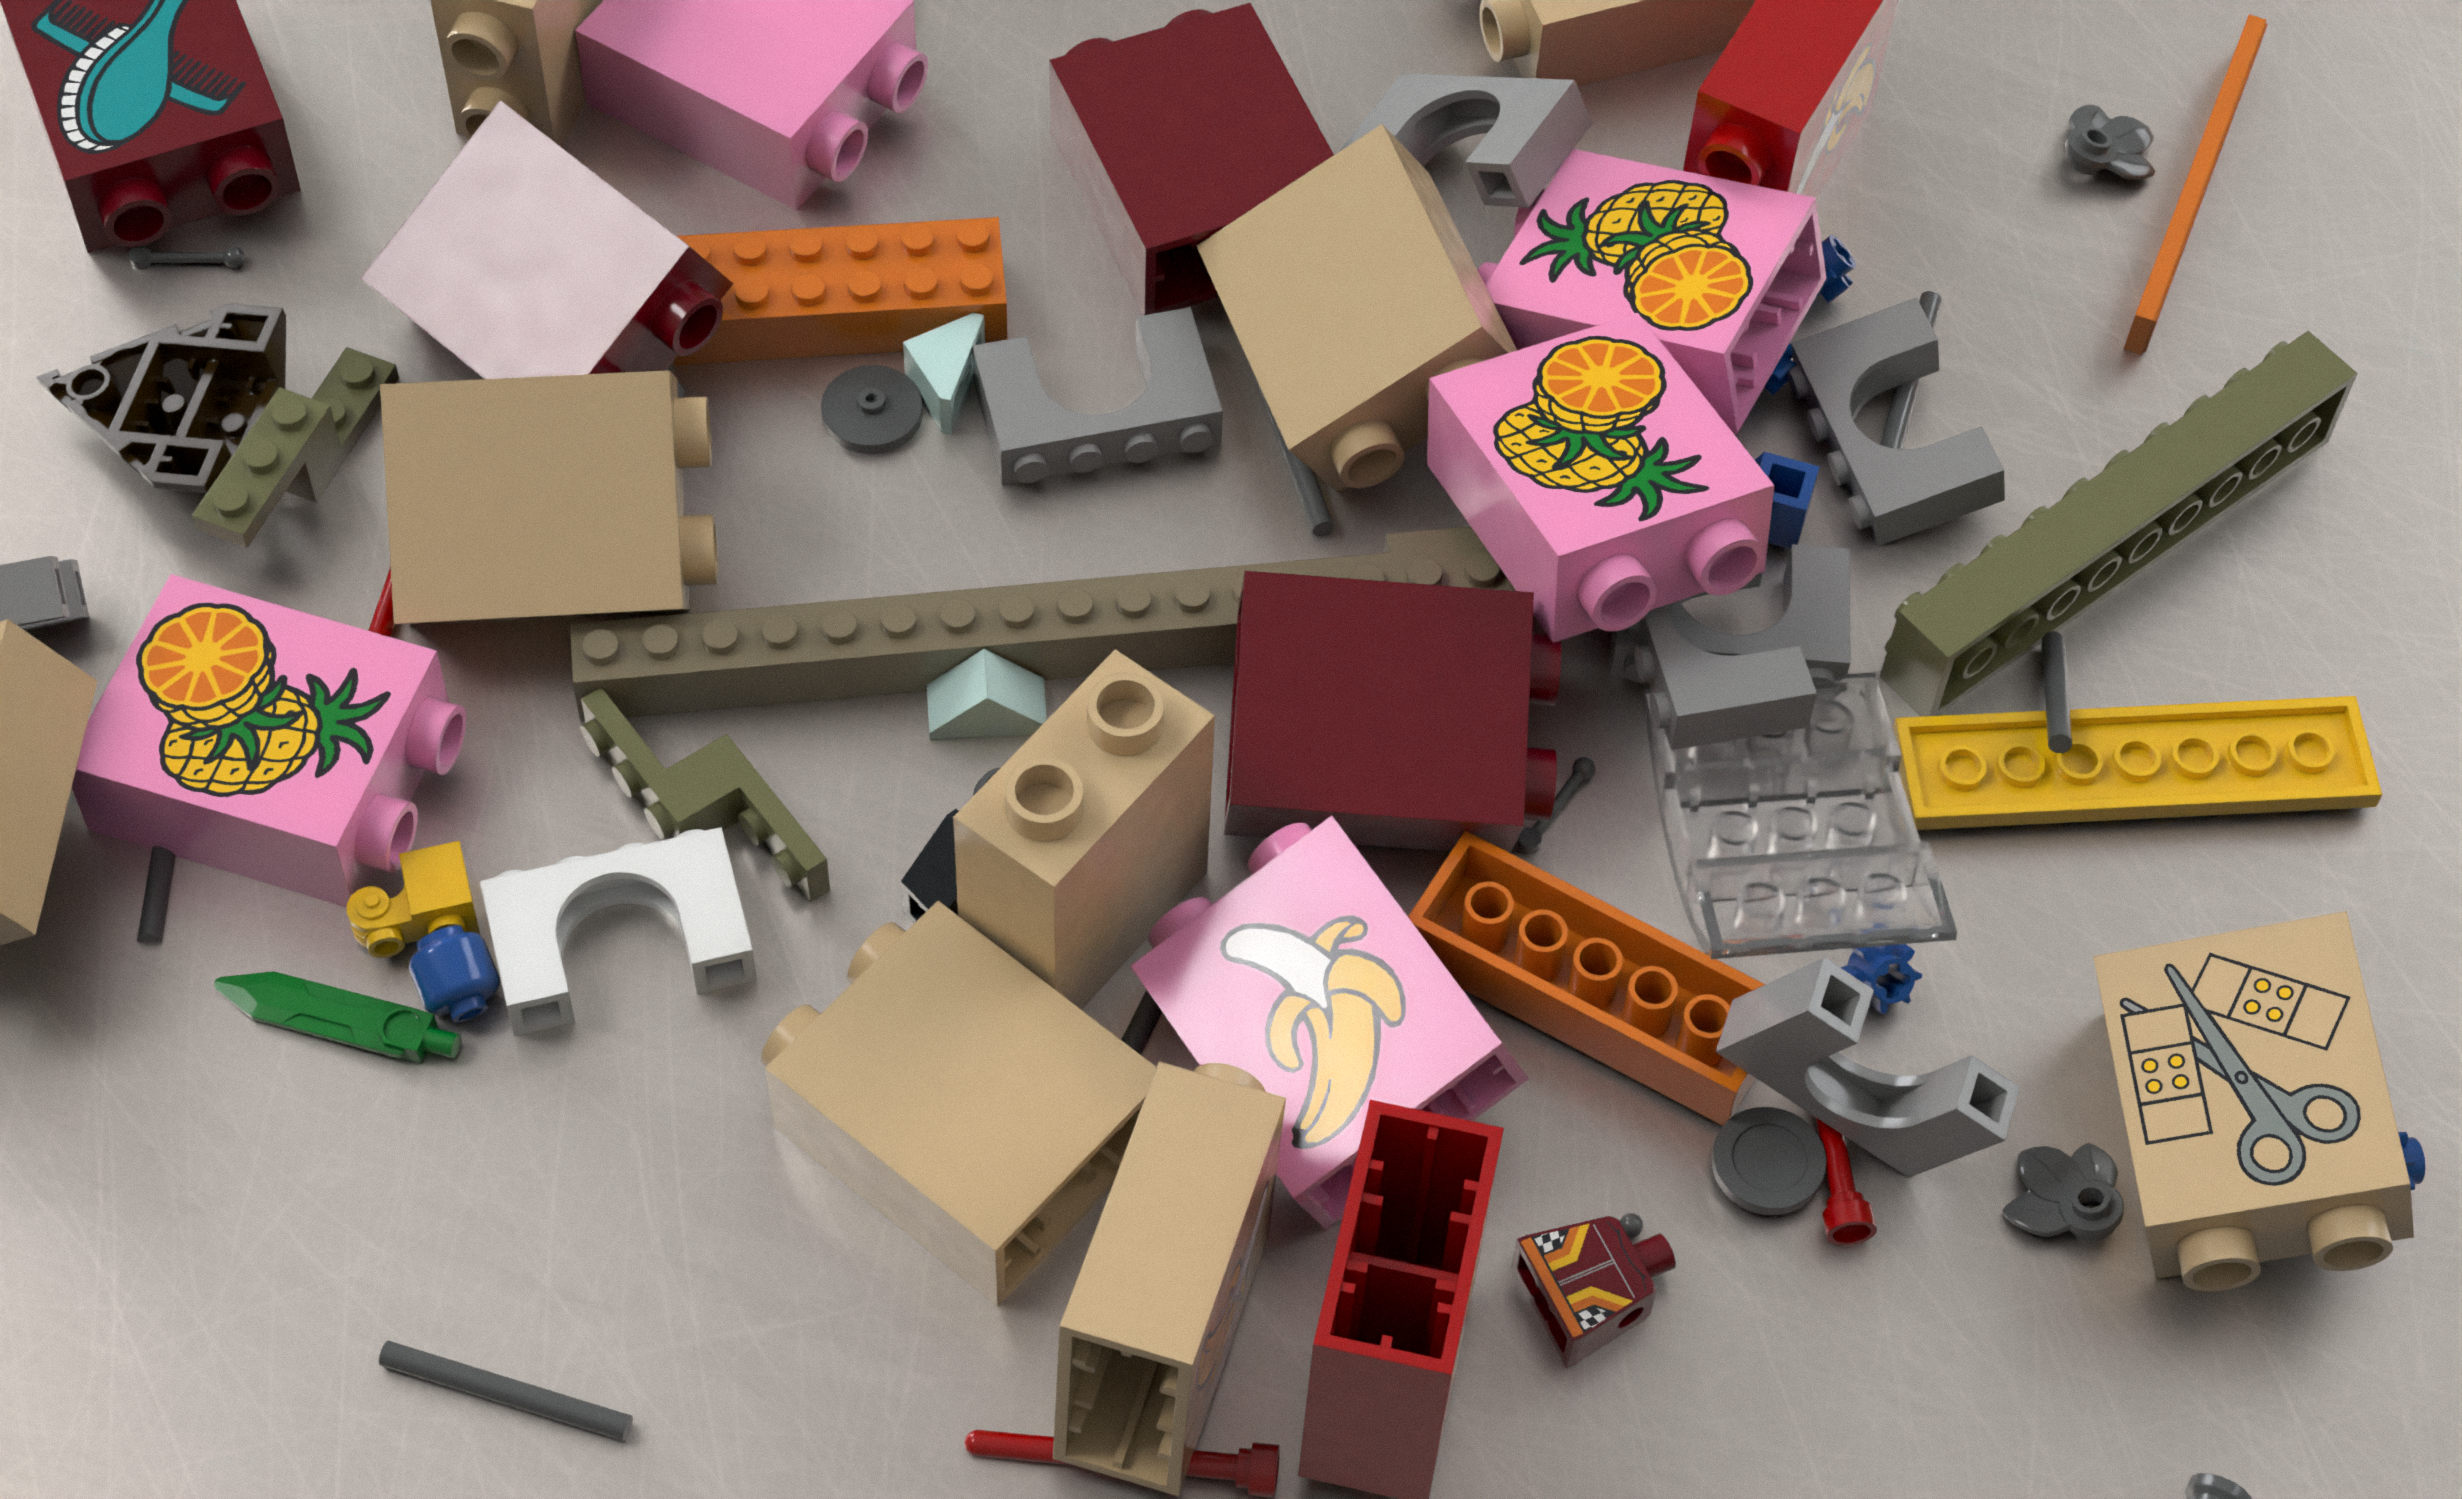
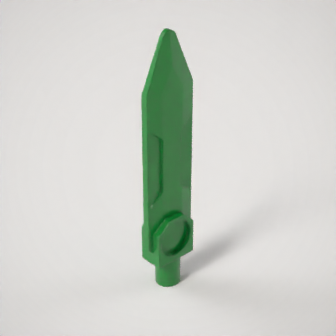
(338, 1015)

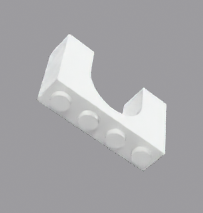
(678, 876)

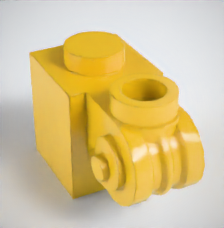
(432, 898)

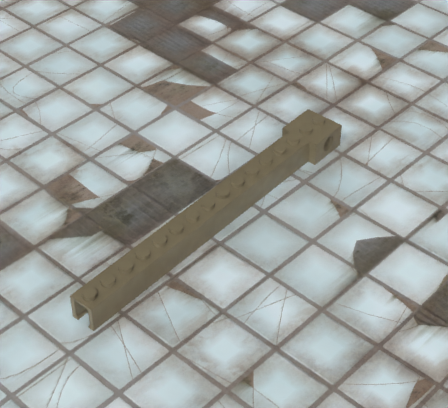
(913, 638)

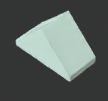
(943, 367)
(985, 699)

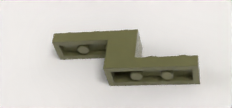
(294, 447)
(704, 793)

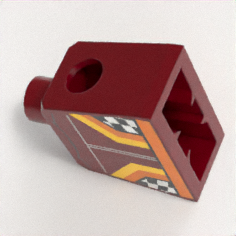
(1589, 1282)

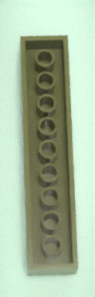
(2114, 525)

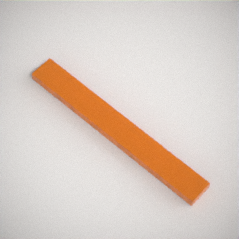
(2195, 186)

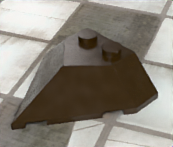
(183, 397)

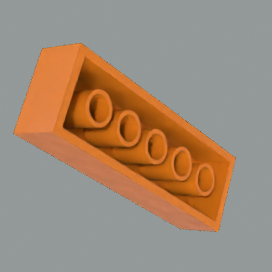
(850, 287)
(1586, 974)

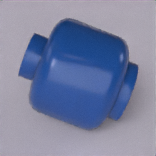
(454, 973)

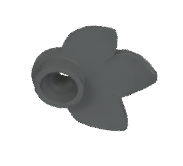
(2108, 143)
(2061, 1190)

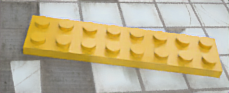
(2137, 763)

